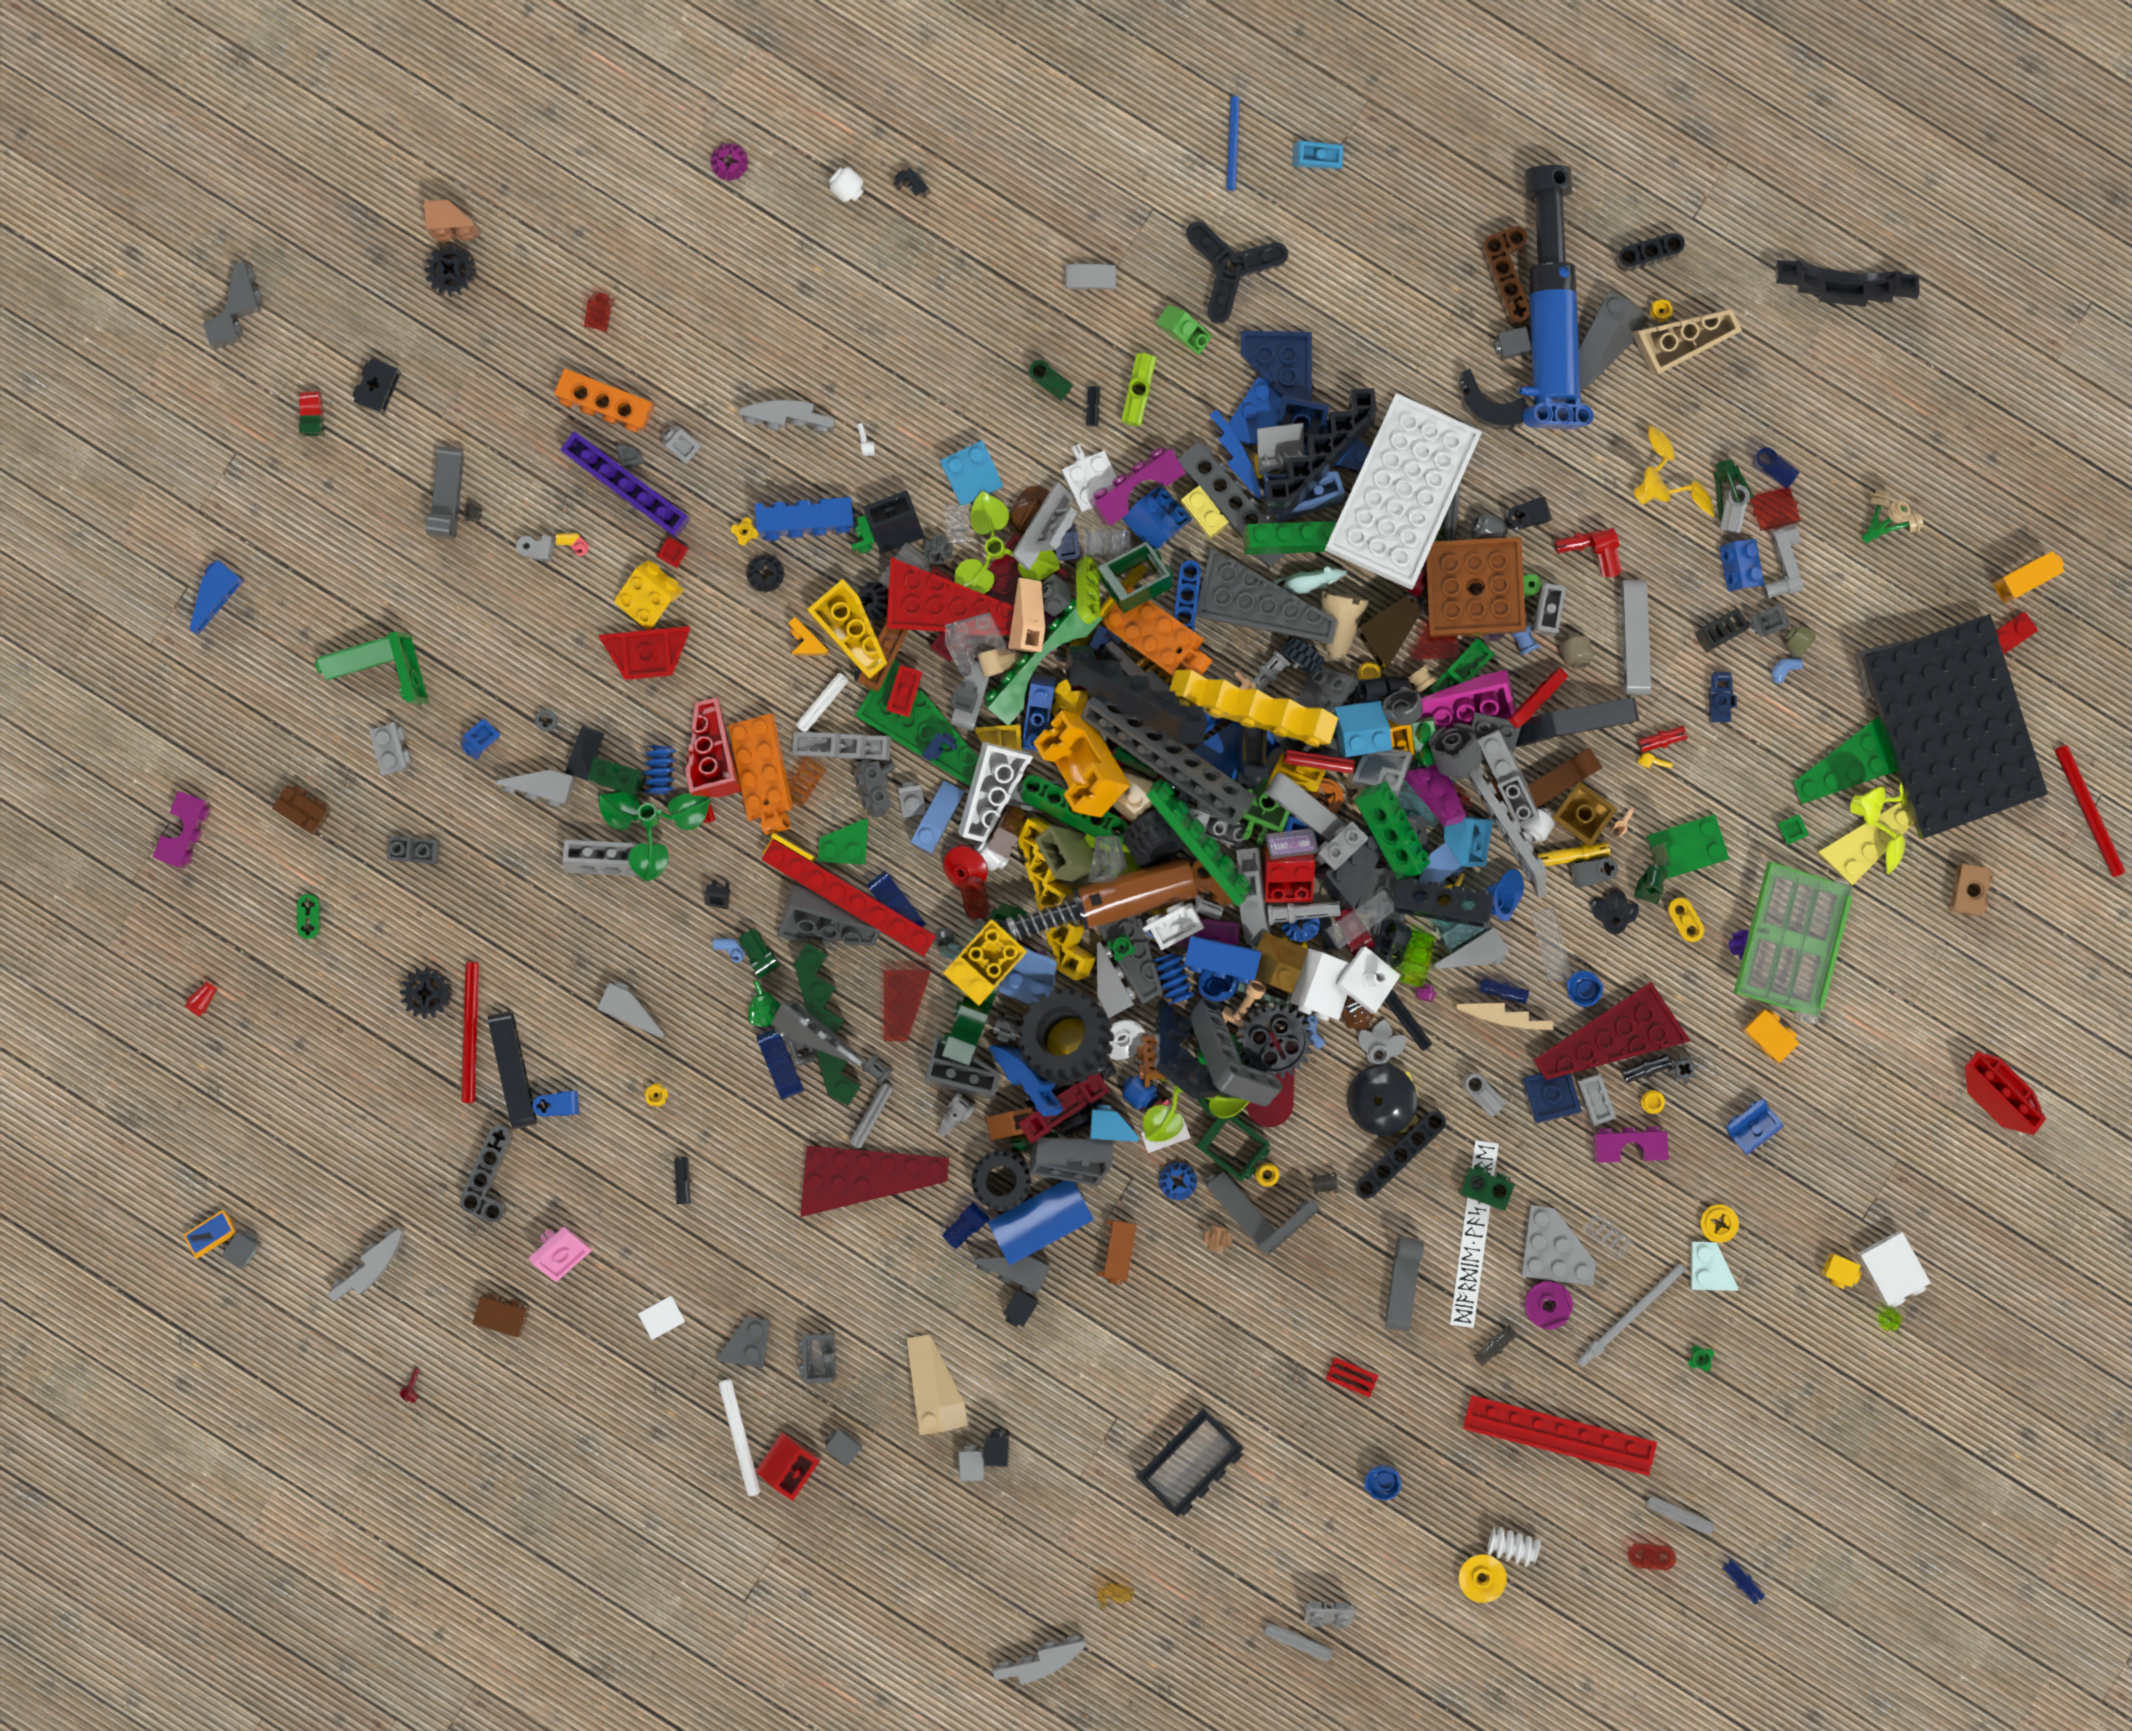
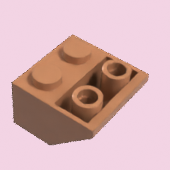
(446, 222)

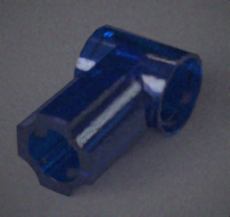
(1777, 469)
(969, 1222)

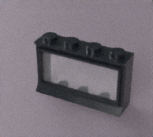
(1190, 1462)

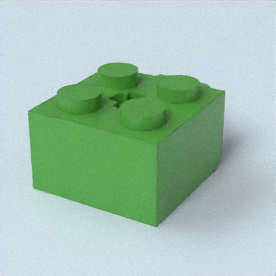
(1272, 818)

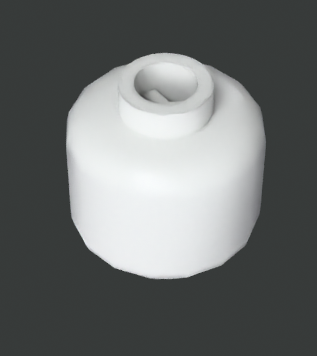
(846, 184)
(1540, 828)
(991, 858)

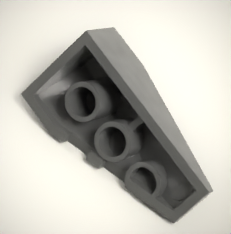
(1608, 336)
(817, 918)
(803, 1027)

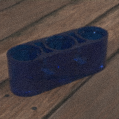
(890, 895)
(780, 1064)

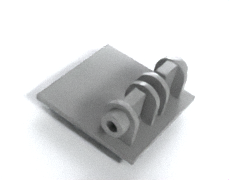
(1278, 444)
(1339, 1617)

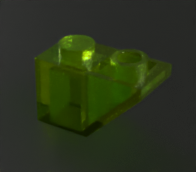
(1417, 959)

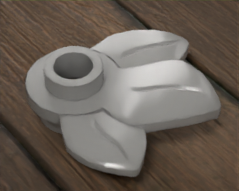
(1381, 1039)

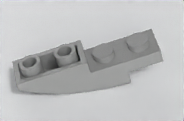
(778, 412)
(1509, 777)
(1254, 909)
(376, 1260)
(1051, 1658)

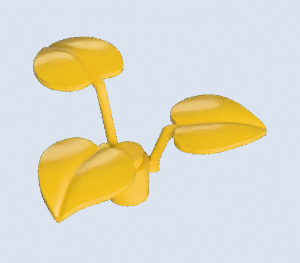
(1654, 486)

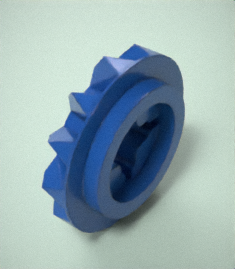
(1295, 934)
(1166, 1182)

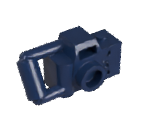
(1720, 698)

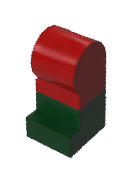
(311, 414)

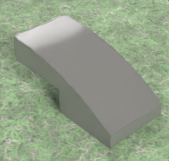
(1090, 276)

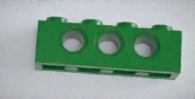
(1392, 831)

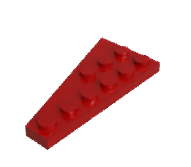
(930, 602)

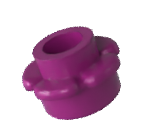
(1425, 993)

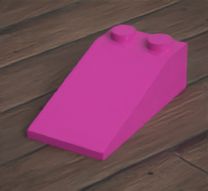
(1485, 694)

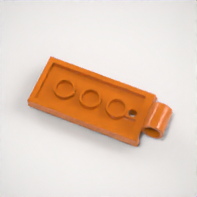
(1158, 637)
(762, 772)

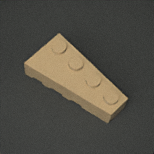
(1680, 340)

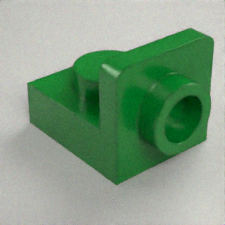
(863, 531)

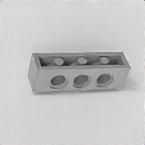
(597, 857)

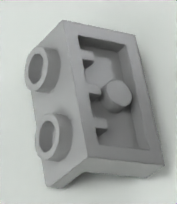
(389, 748)

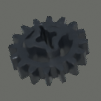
(456, 264)
(426, 1003)

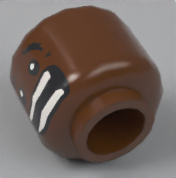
(1355, 1015)

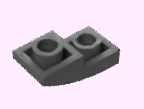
(413, 850)

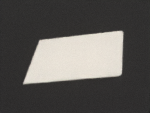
(661, 1317)

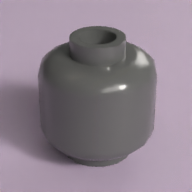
(1488, 527)

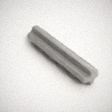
(871, 1115)
(1680, 1515)
(1298, 1642)

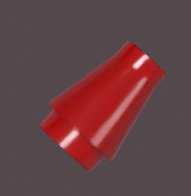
(200, 999)

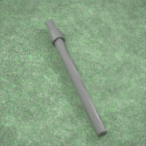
(1597, 1347)

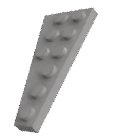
(1521, 849)

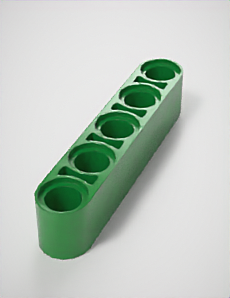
(1061, 809)

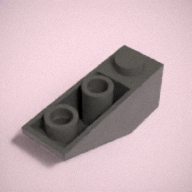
(1027, 1271)

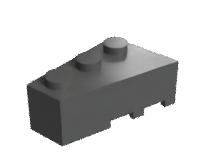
(1072, 1159)

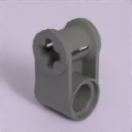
(1590, 872)

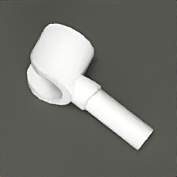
(867, 448)

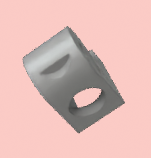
(536, 550)

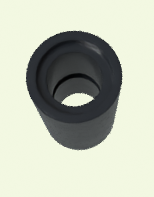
(1380, 688)

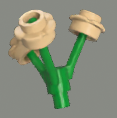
(1898, 513)

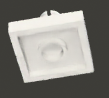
(1368, 980)

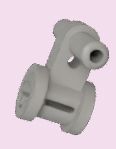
(958, 1110)

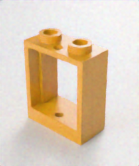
(2029, 577)

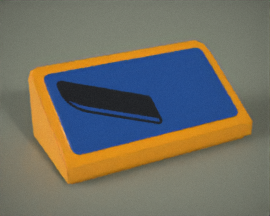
(210, 1233)

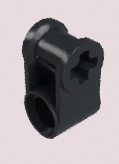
(1532, 514)
(1393, 941)

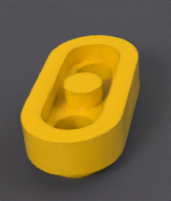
(1686, 919)

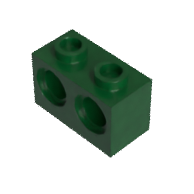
(1484, 1192)

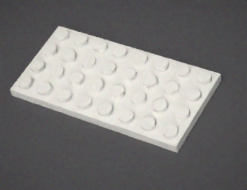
(1403, 491)

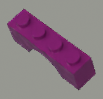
(1112, 502)

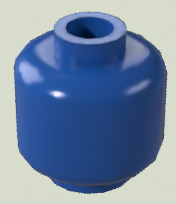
(1137, 1095)

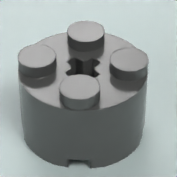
(1456, 750)

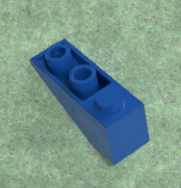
(1038, 709)

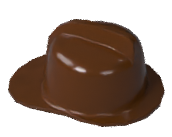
(1026, 509)

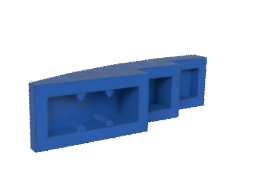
(1240, 462)

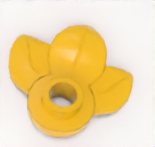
(1069, 700)

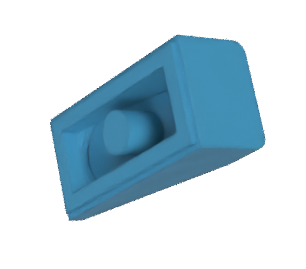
(1317, 155)

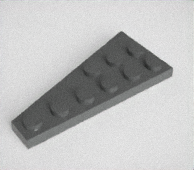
(1249, 600)

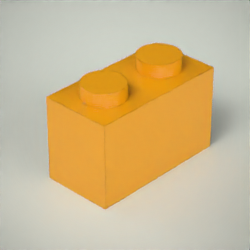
(1771, 1035)

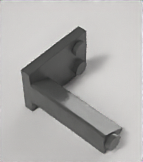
(1251, 1219)

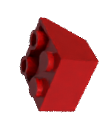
(1288, 878)
(787, 1466)

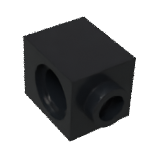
(1020, 1308)

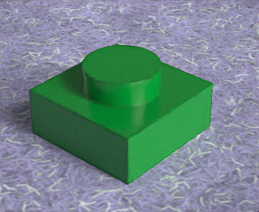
(1792, 829)

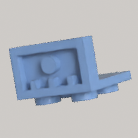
(1030, 978)

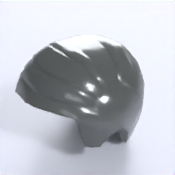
(1403, 706)

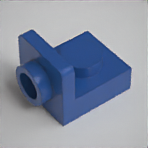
(479, 739)

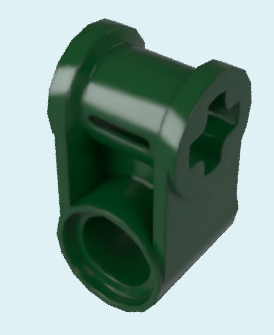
(1651, 884)

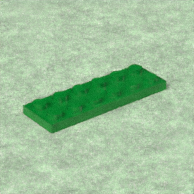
(1203, 847)

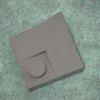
(1383, 767)

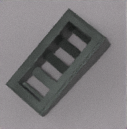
(1708, 637)

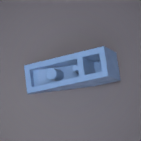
(937, 817)

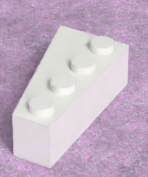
(991, 788)

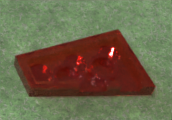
(902, 1000)

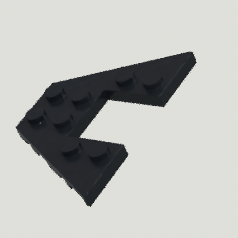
(1176, 1062)

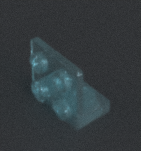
(953, 951)

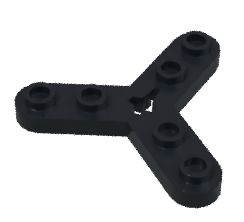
(1218, 255)

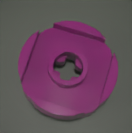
(1560, 1311)

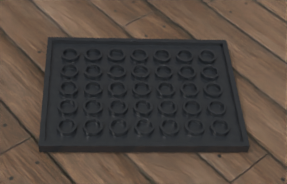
(1954, 726)

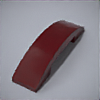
(1071, 1100)

